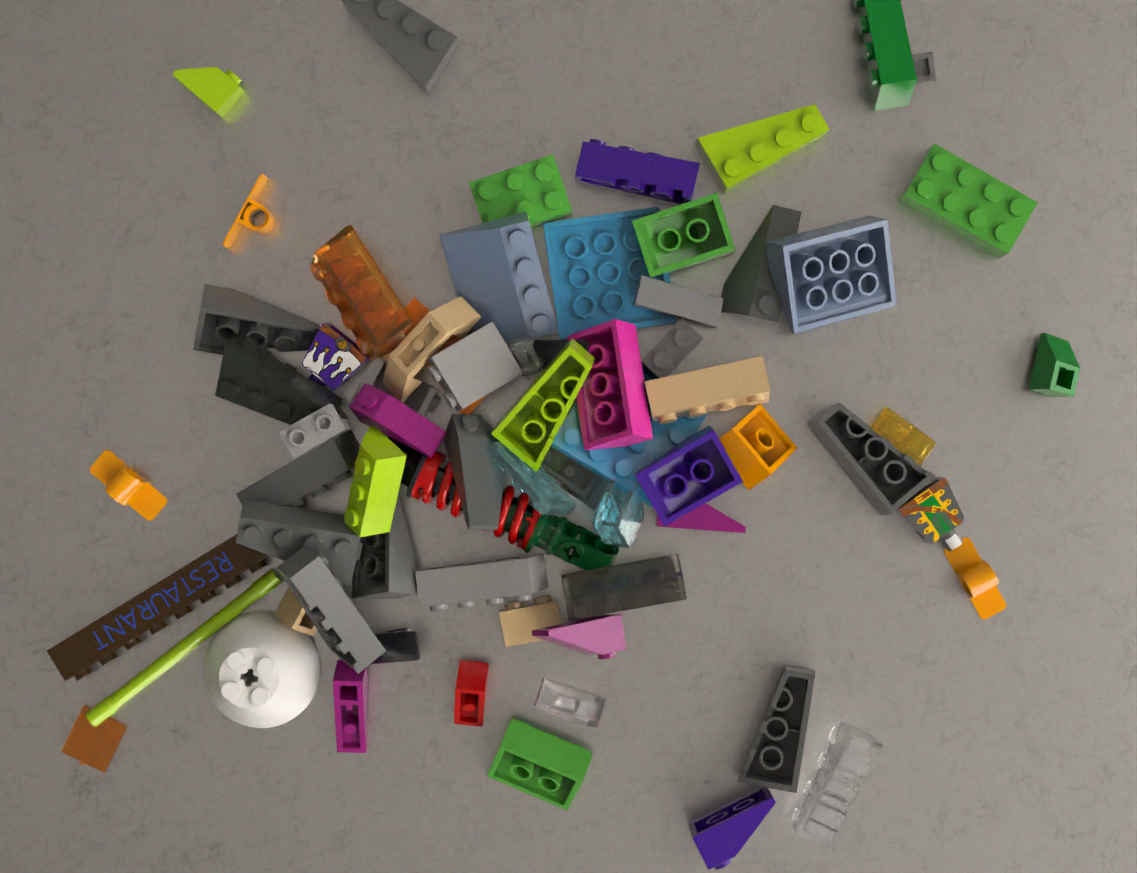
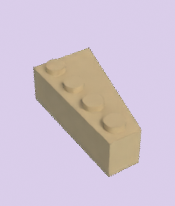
(708, 390)

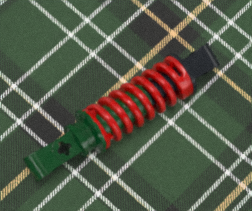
(517, 516)

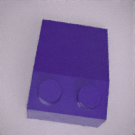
(688, 476)
(726, 830)

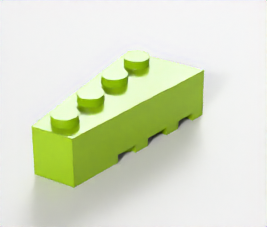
(754, 147)
(540, 411)

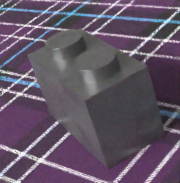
(672, 349)

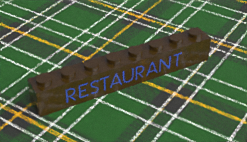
(153, 607)

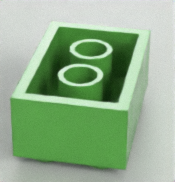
(525, 188)

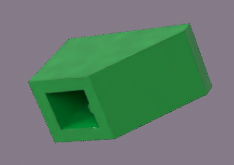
(1054, 368)

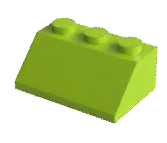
(374, 485)

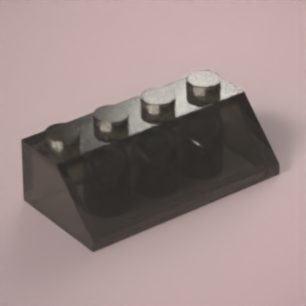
(623, 587)

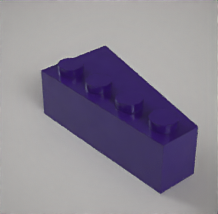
(637, 172)

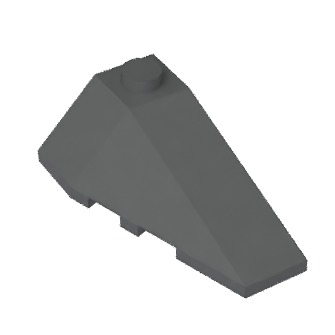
(386, 563)

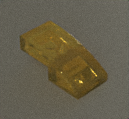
(904, 435)

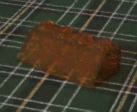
(361, 294)

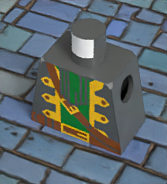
(934, 514)

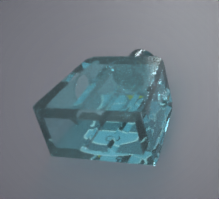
(619, 513)

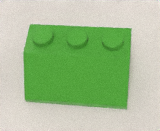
(540, 764)

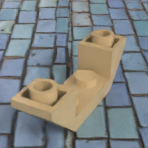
(423, 342)

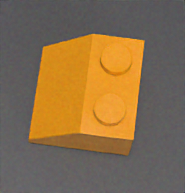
(756, 446)

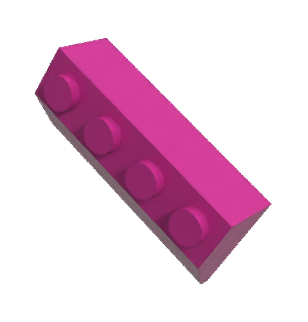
(614, 393)

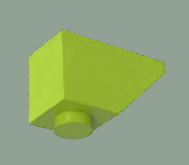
(212, 86)

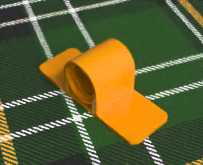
(248, 211)
(127, 486)
(977, 579)

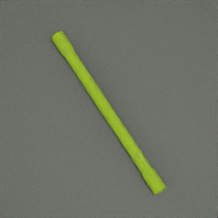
(110, 704)

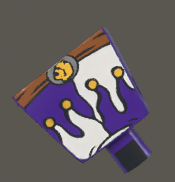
(333, 357)

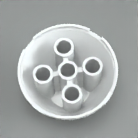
(261, 670)

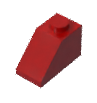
(471, 693)

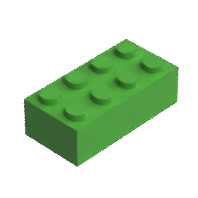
(968, 201)

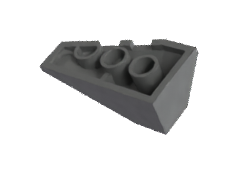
(750, 287)
(229, 312)
(475, 474)

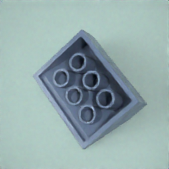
(833, 272)
(501, 276)

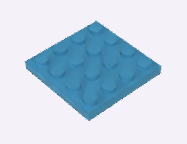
(597, 271)
(628, 460)

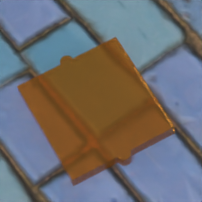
(94, 744)

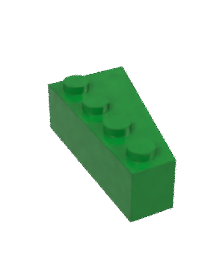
(886, 52)

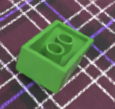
(684, 235)

